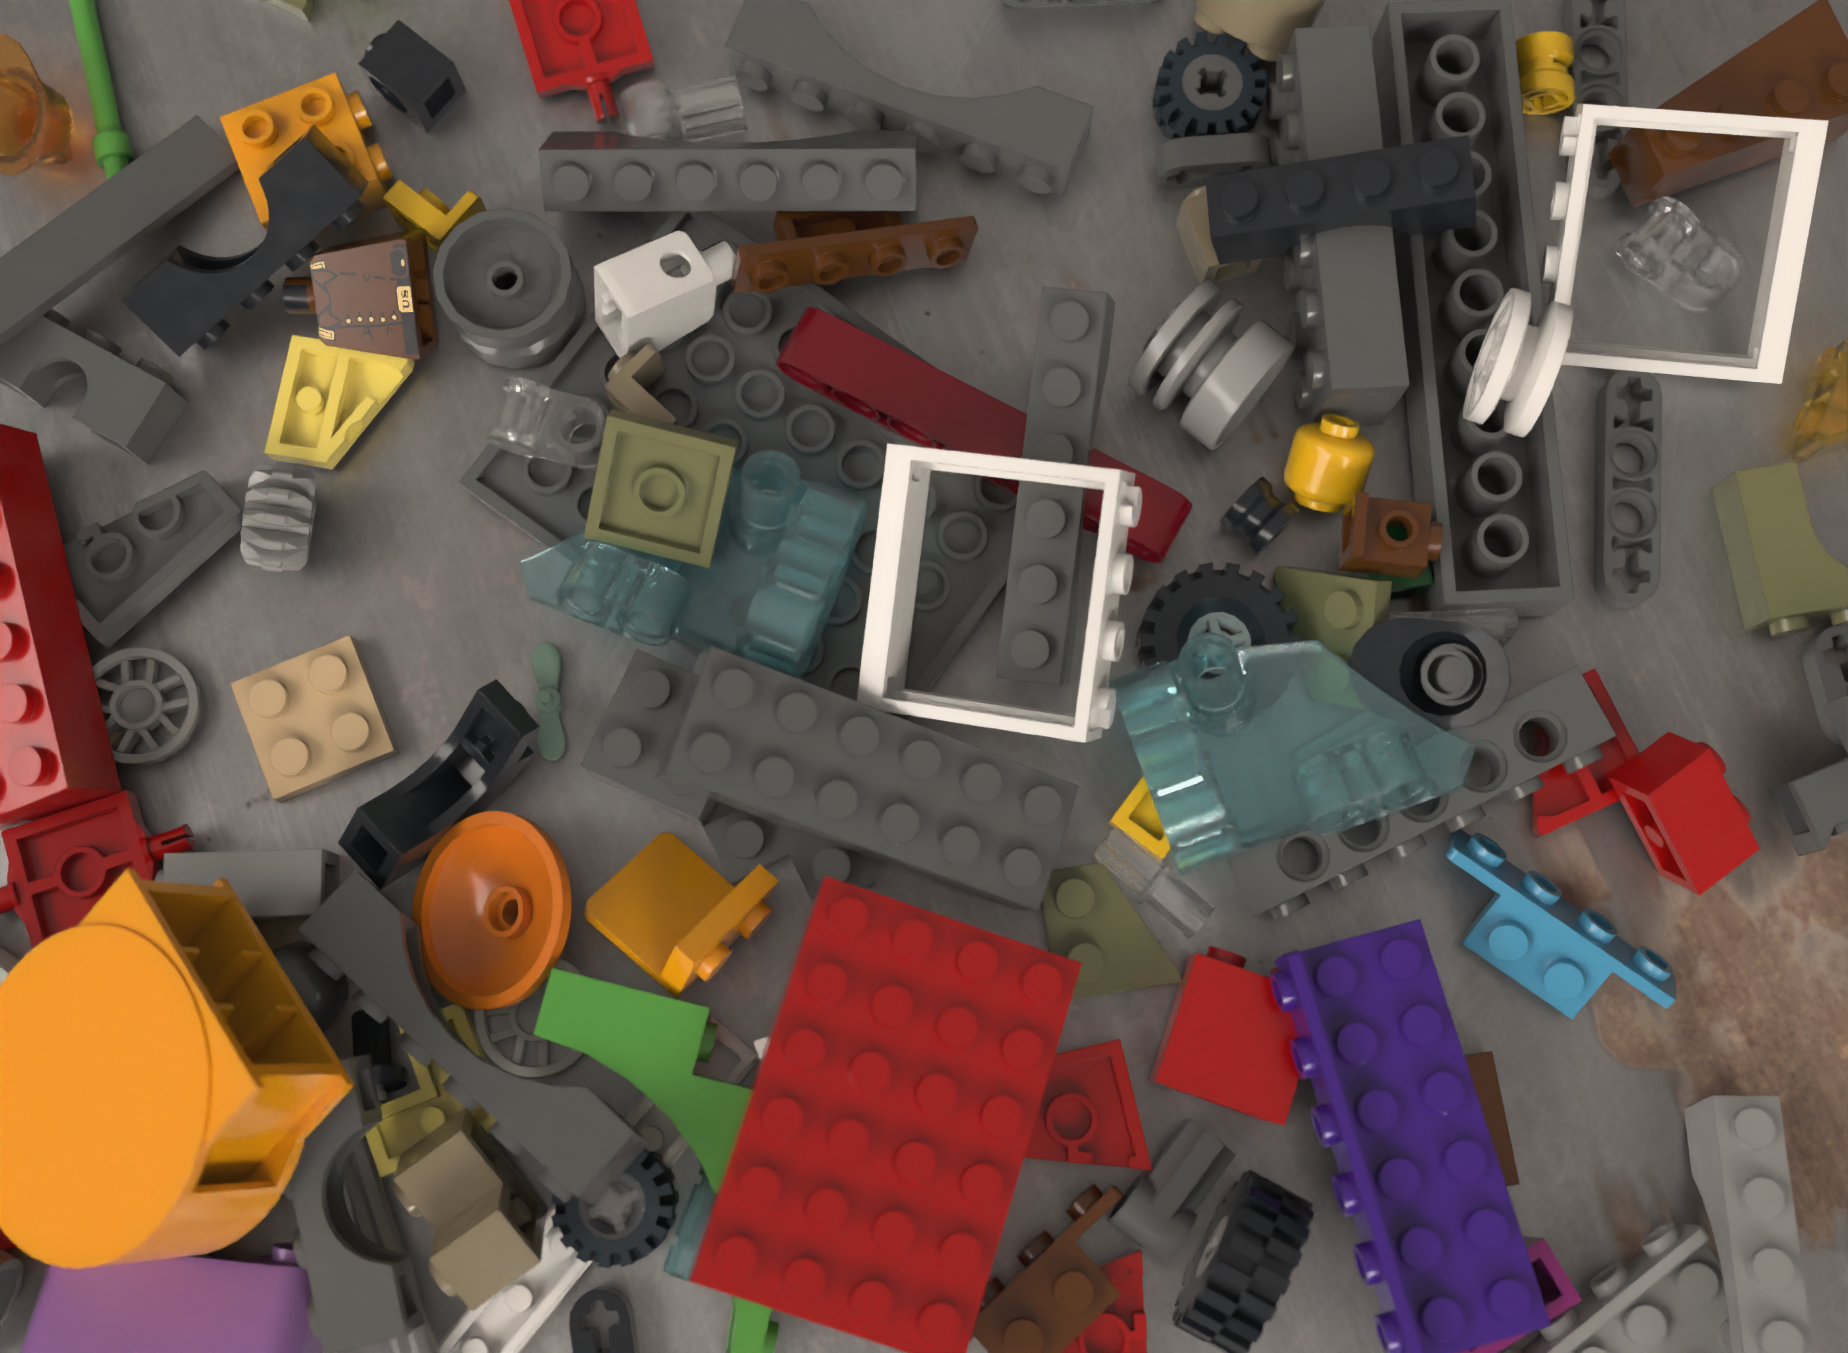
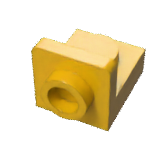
(428, 212)

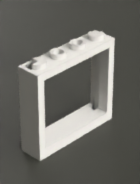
(1783, 251)
(896, 578)

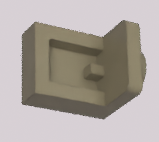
(629, 382)

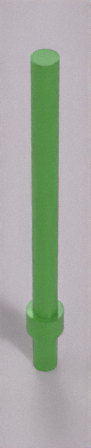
(110, 145)

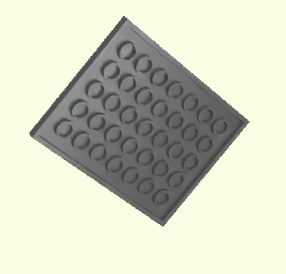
(729, 386)

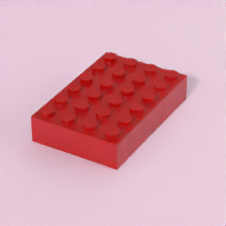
(887, 1122)

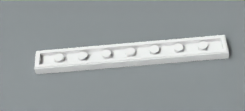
(521, 1308)

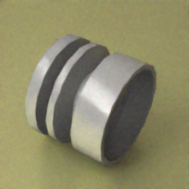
(1210, 364)

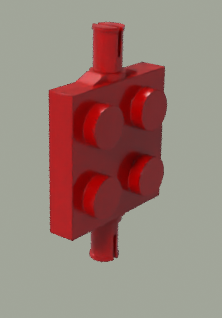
(582, 46)
(75, 856)

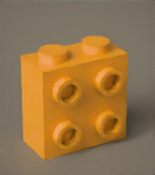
(271, 125)

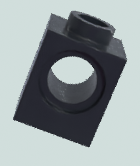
(412, 75)

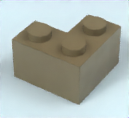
(479, 1206)

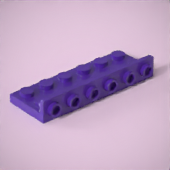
(1408, 1143)

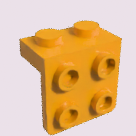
(678, 912)

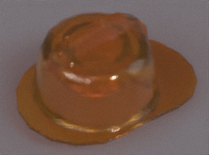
(33, 115)

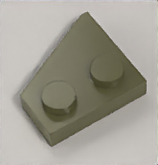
(1333, 605)
(1098, 926)

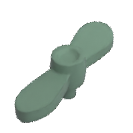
(549, 701)

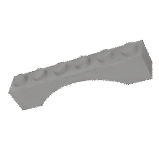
(1748, 1197)

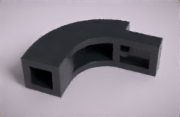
(459, 780)

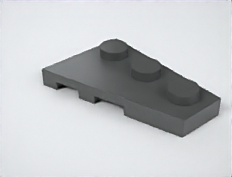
(145, 555)

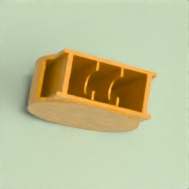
(153, 1079)

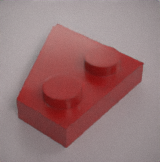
(1587, 789)

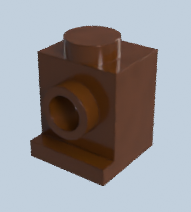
(1370, 549)

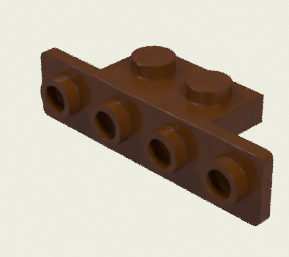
(848, 244)
(1054, 1290)

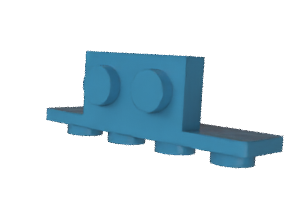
(1546, 939)

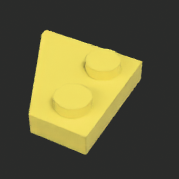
(329, 400)

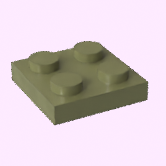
(660, 488)

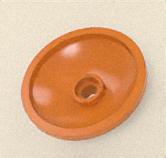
(492, 910)

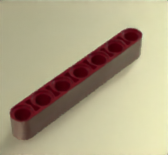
(951, 416)

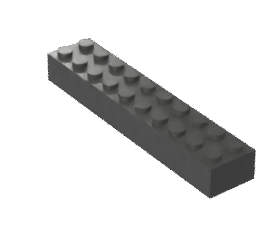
(1498, 495)

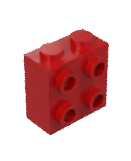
(1229, 1039)

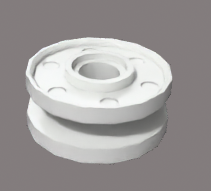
(1518, 362)

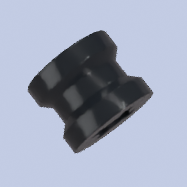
(1259, 515)

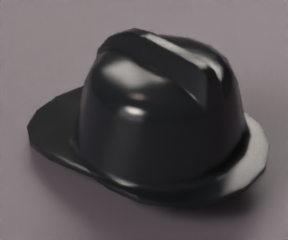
(1435, 668)

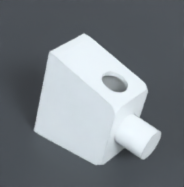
(659, 291)

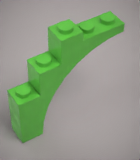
(656, 1048)

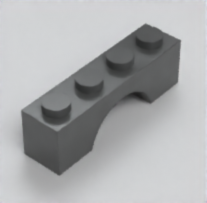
(356, 1286)

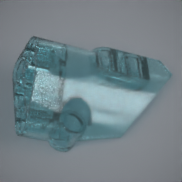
(1275, 747)

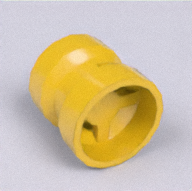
(1544, 73)

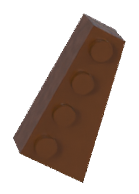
(1785, 74)

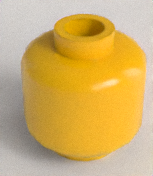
(1328, 463)

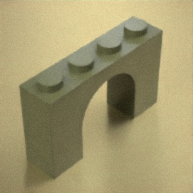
(1774, 553)

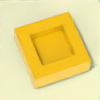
(1141, 821)

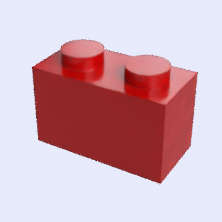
(1685, 811)

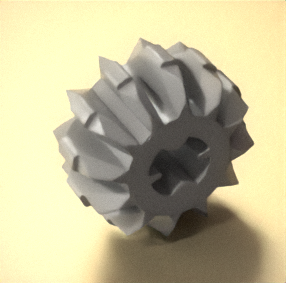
(278, 517)

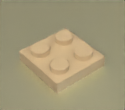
(314, 719)

